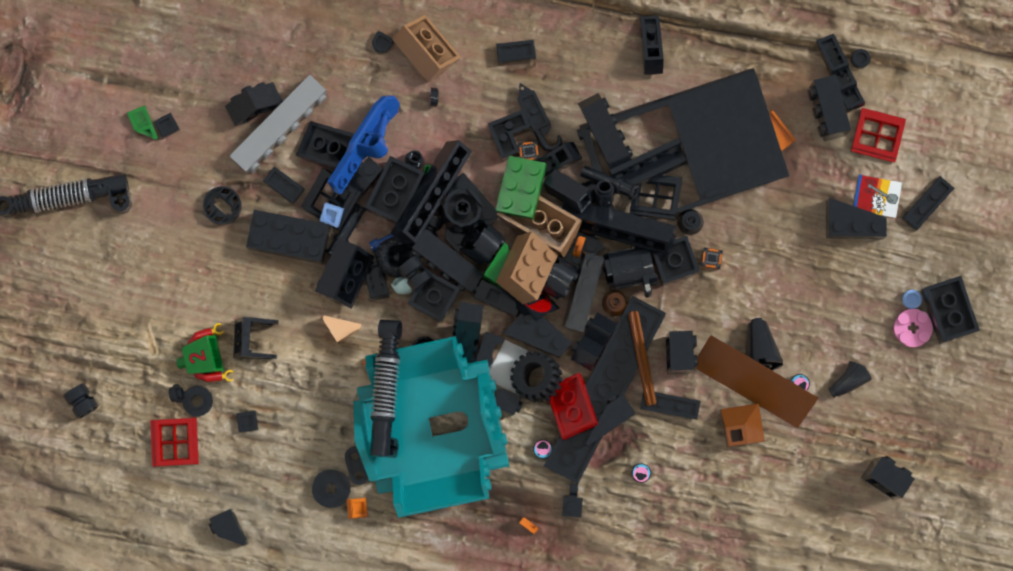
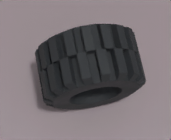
(526, 366)

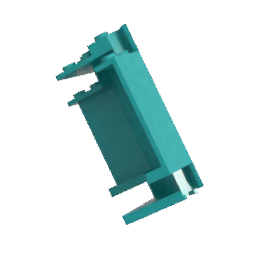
(429, 468)

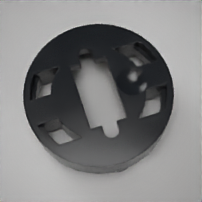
(217, 192)

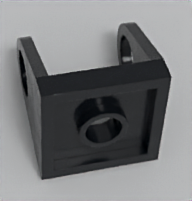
(242, 338)

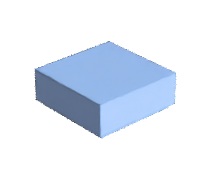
(331, 215)

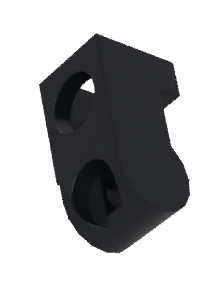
(488, 346)

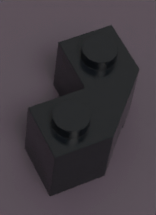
(593, 341)

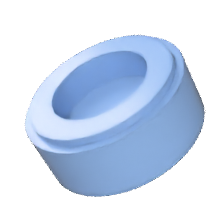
(912, 299)

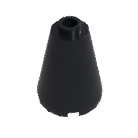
(761, 345)

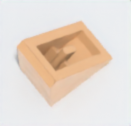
(340, 328)

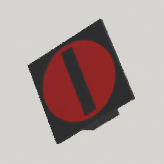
(538, 308)

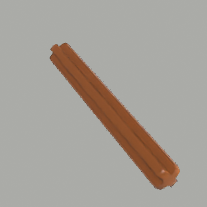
(642, 358)

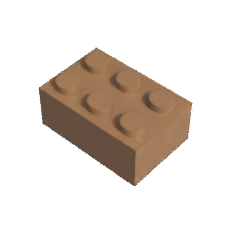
(527, 268)

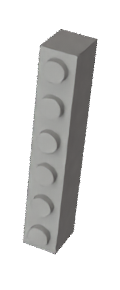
(279, 124)

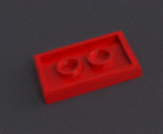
(573, 407)

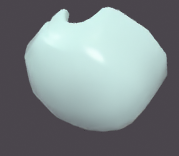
(401, 287)

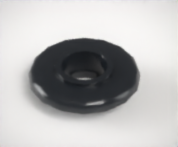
(207, 401)

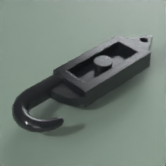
(536, 117)

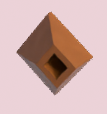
(742, 425)

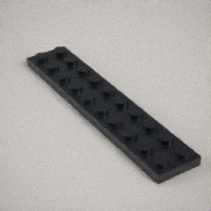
(610, 377)

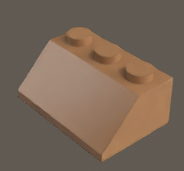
(426, 48)

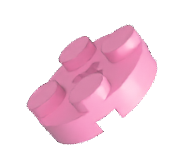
(906, 336)

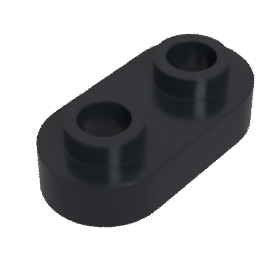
(355, 466)

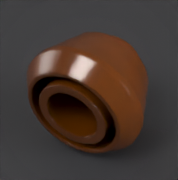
(608, 301)

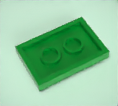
(521, 187)

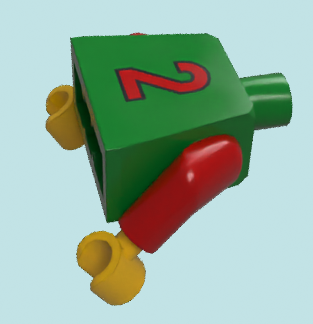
(203, 356)

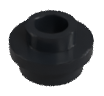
(414, 155)
(176, 393)

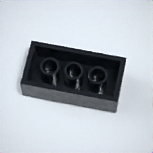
(288, 236)

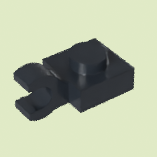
(572, 505)

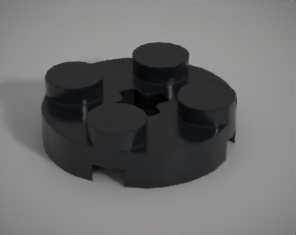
(329, 499)

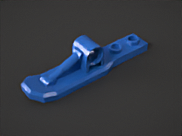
(365, 142)

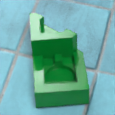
(142, 122)

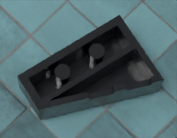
(468, 328)
(538, 334)

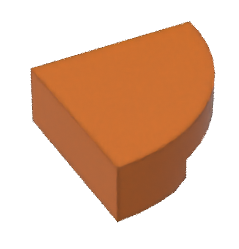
(578, 246)
(528, 525)

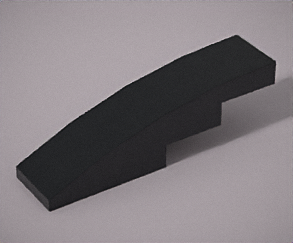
(838, 64)

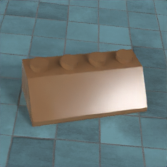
(550, 224)

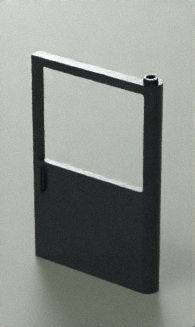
(722, 134)

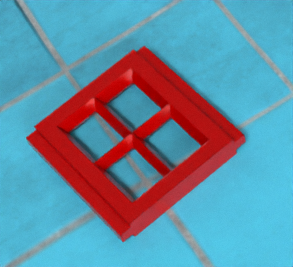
(873, 151)
(192, 442)

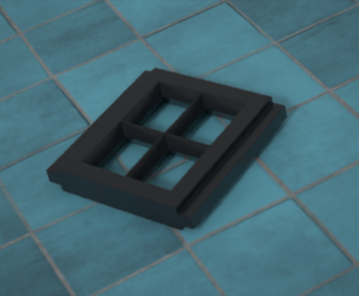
(316, 190)
(653, 212)

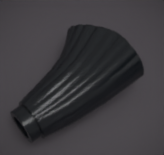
(852, 378)

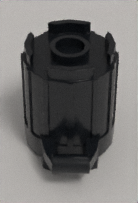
(630, 268)

